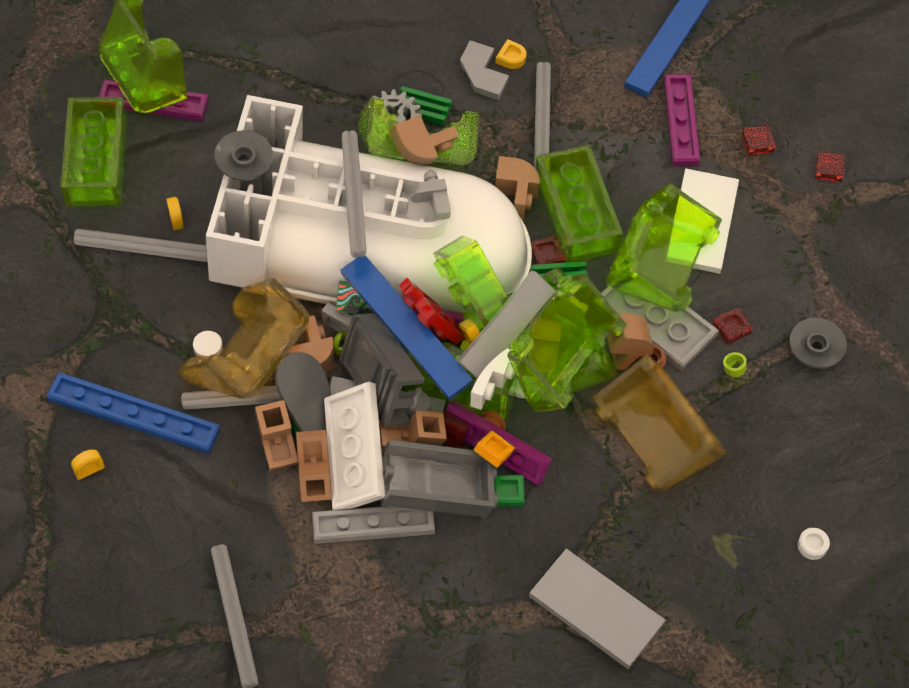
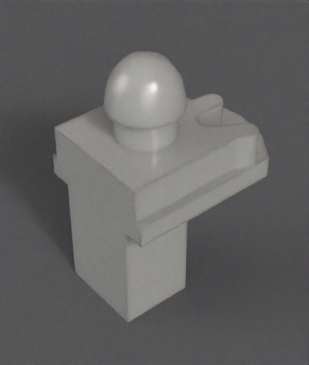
(435, 191)

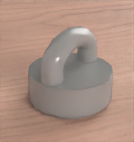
(421, 401)

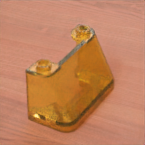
(269, 329)
(659, 423)

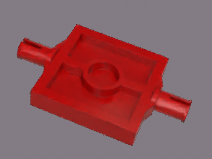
(430, 312)

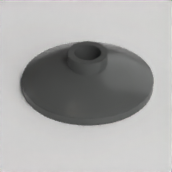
(241, 146)
(818, 333)

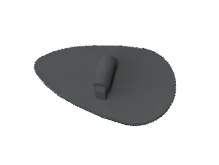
(303, 388)

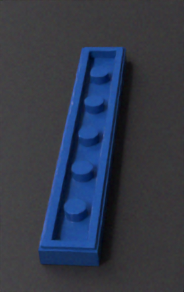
(665, 46)
(406, 327)
(133, 412)

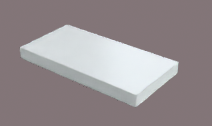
(718, 196)
(354, 447)

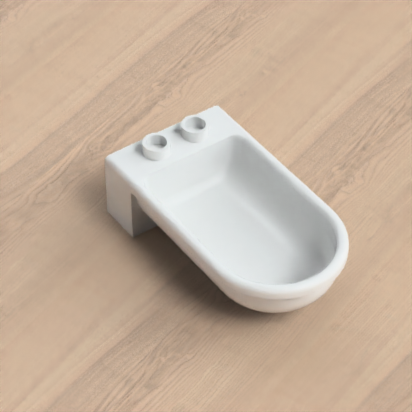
(296, 218)

